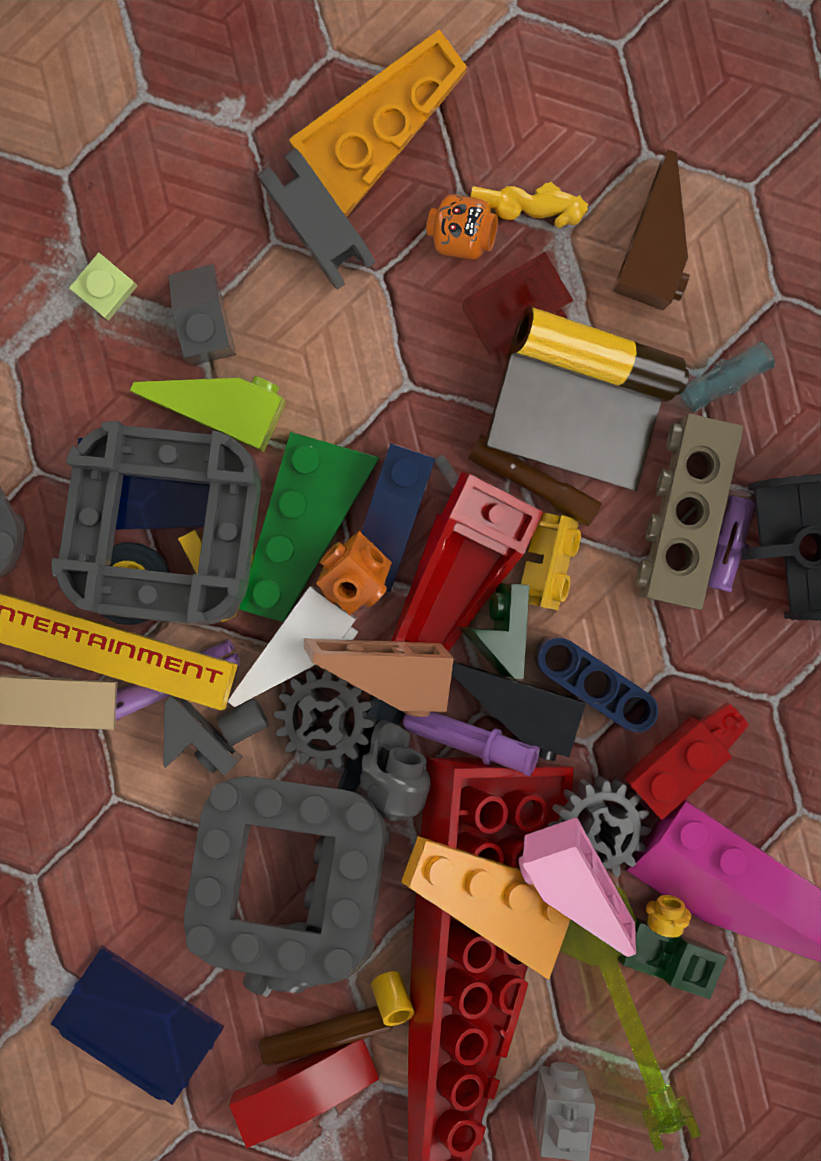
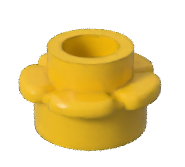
(667, 916)

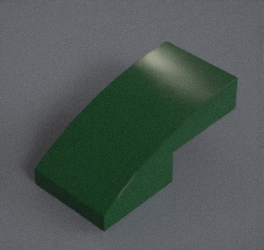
(676, 961)

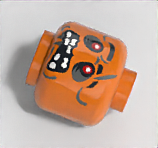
(462, 227)

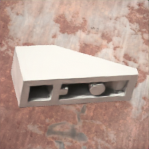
(285, 654)

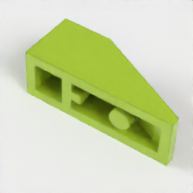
(222, 404)

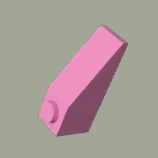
(577, 884)

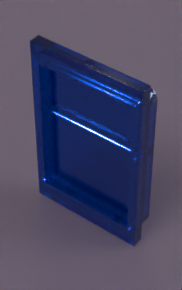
(136, 1026)

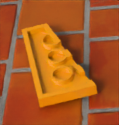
(374, 123)
(490, 901)

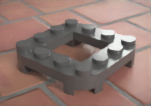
(93, 513)
(352, 887)

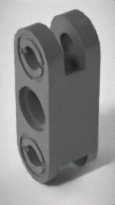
(315, 217)

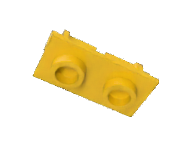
(557, 545)

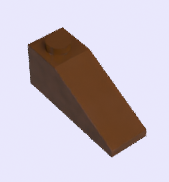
(658, 247)

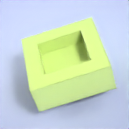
(103, 286)

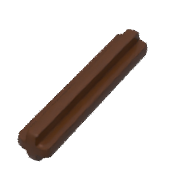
(322, 1036)

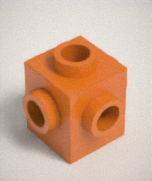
(354, 573)

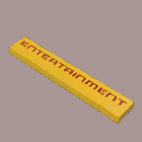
(116, 652)

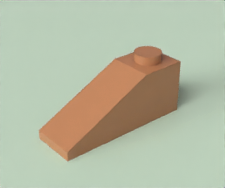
(403, 674)

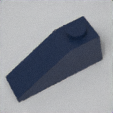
(396, 504)

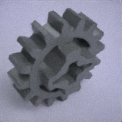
(337, 732)
(621, 825)

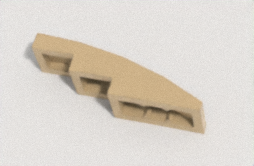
(57, 702)

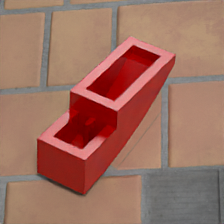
(301, 1091)

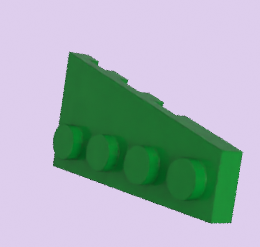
(305, 510)

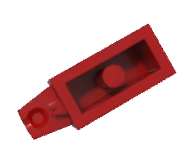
(686, 759)

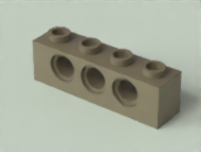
(718, 445)

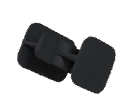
(785, 514)

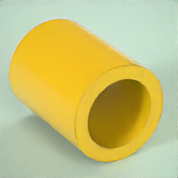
(392, 998)

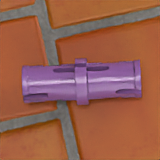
(738, 512)

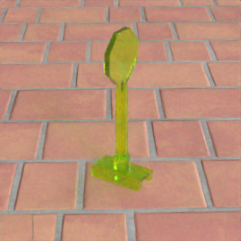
(665, 1111)

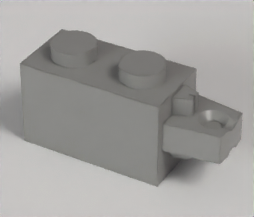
(563, 1112)

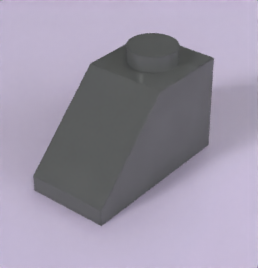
(200, 315)

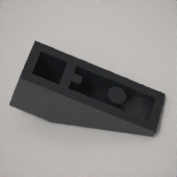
(528, 711)

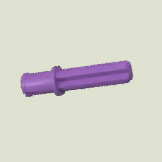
(476, 741)

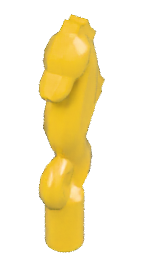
(545, 203)

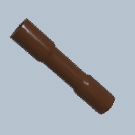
(560, 495)

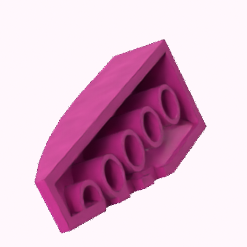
(730, 881)

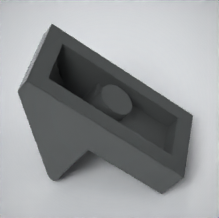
(187, 726)

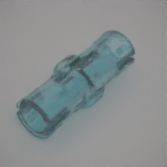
(728, 376)

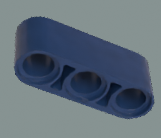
(612, 698)

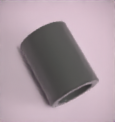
(242, 722)

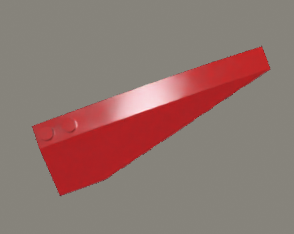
(461, 983)

